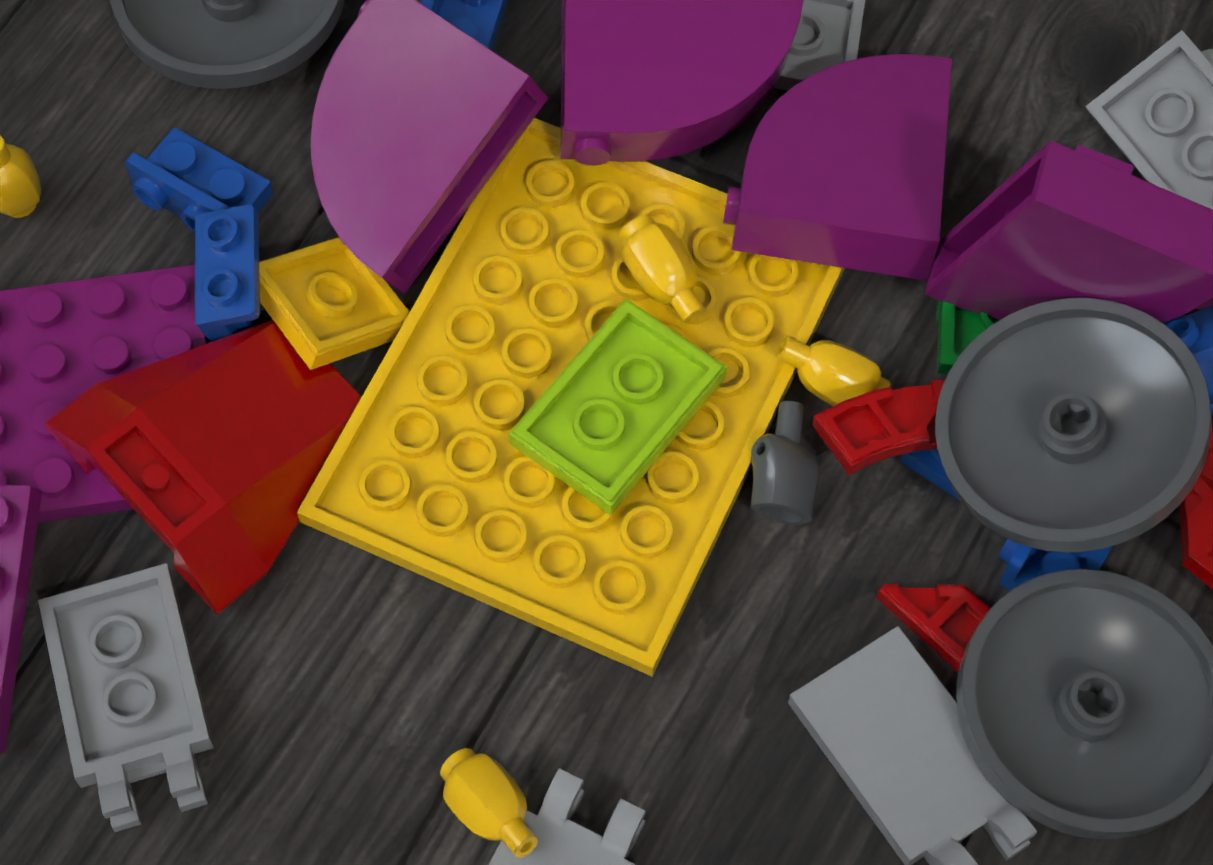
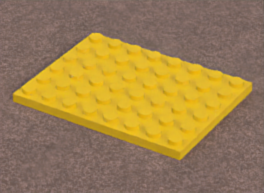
(509, 305)

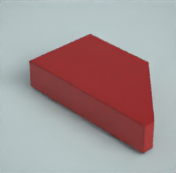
(938, 616)

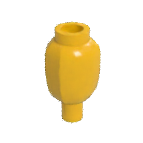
(18, 181)
(661, 265)
(832, 369)
(487, 800)

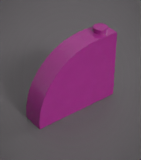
(666, 73)
(411, 133)
(850, 168)
(1077, 232)

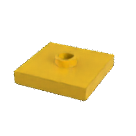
(329, 302)

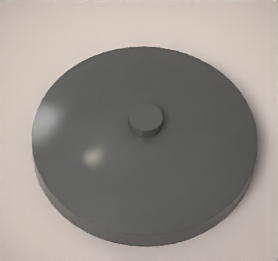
(225, 40)
(1074, 424)
(1090, 704)

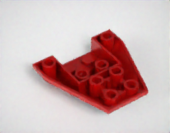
(214, 450)

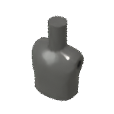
(784, 470)

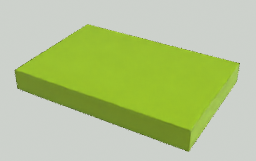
(617, 406)

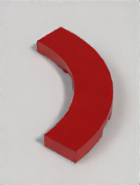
(880, 425)

